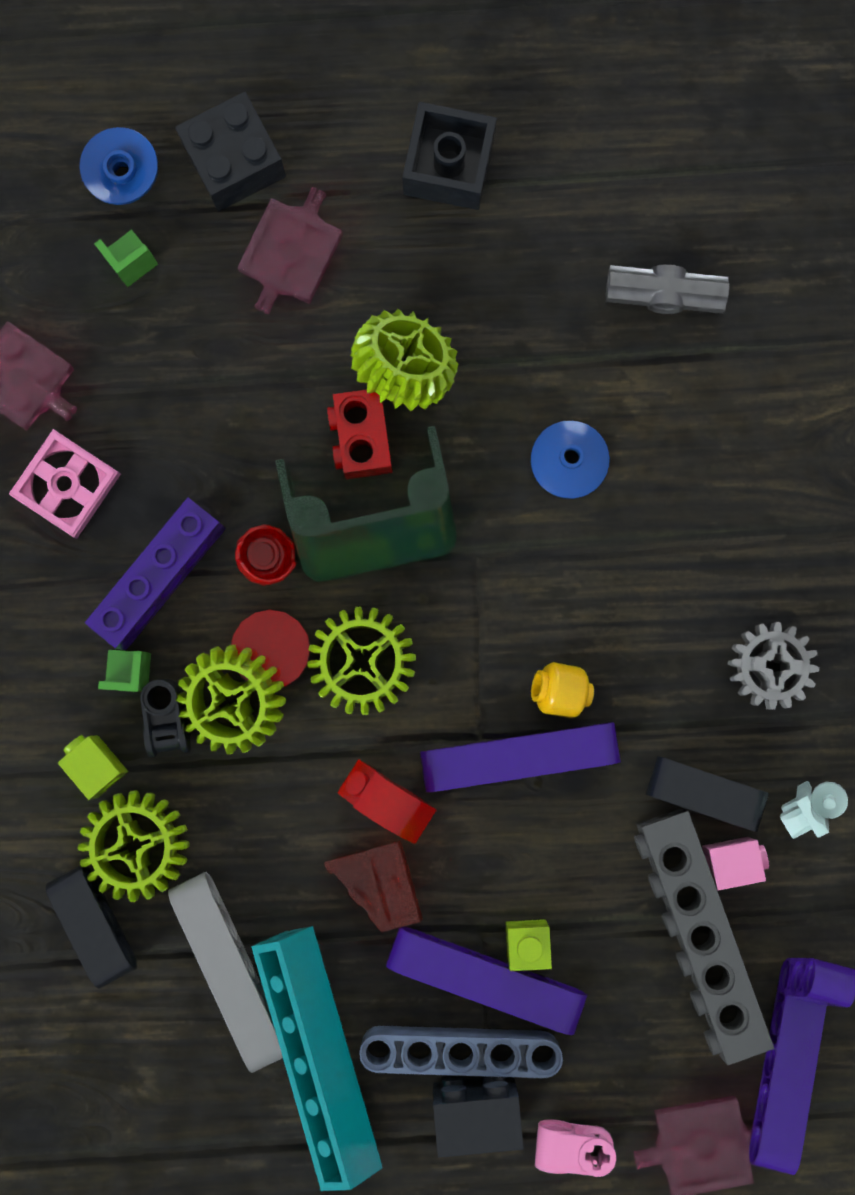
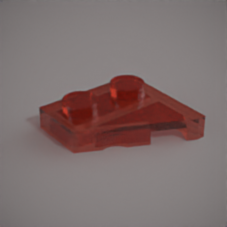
(380, 884)

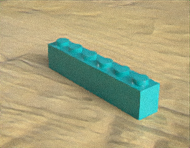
(317, 1059)

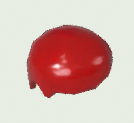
(265, 555)

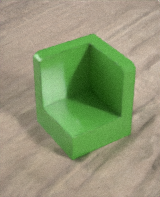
(128, 257)
(126, 671)

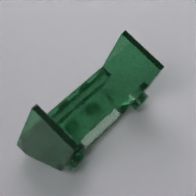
(378, 539)

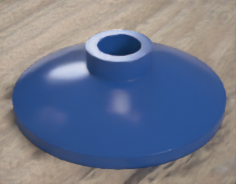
(108, 153)
(556, 473)

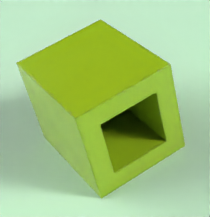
(91, 765)
(528, 945)

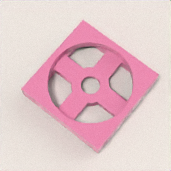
(91, 501)

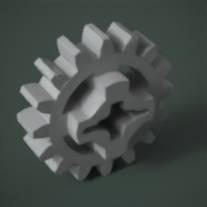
(774, 650)

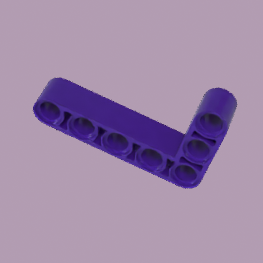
(789, 1070)

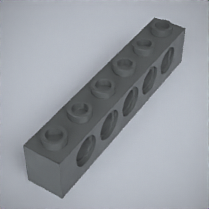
(747, 1033)

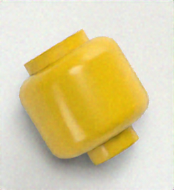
(562, 690)

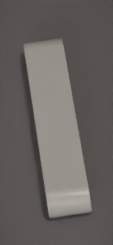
(227, 969)

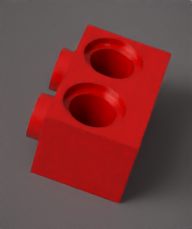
(369, 432)

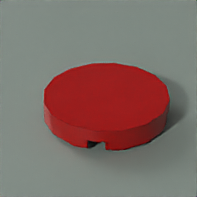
(279, 640)

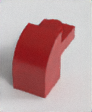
(386, 802)

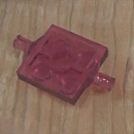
(290, 250)
(30, 378)
(701, 1147)

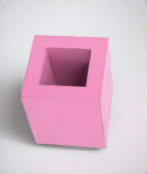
(736, 862)

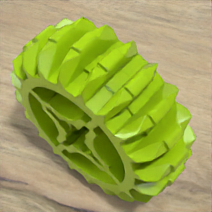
(380, 356)
(340, 634)
(239, 712)
(100, 857)

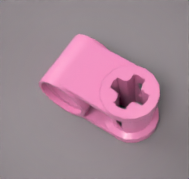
(567, 1148)

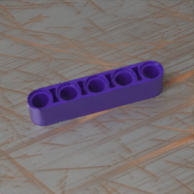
(520, 757)
(486, 980)

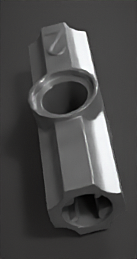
(667, 289)

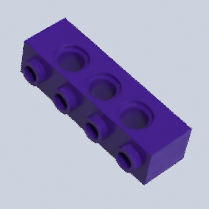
(155, 575)

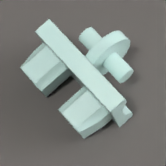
(813, 809)

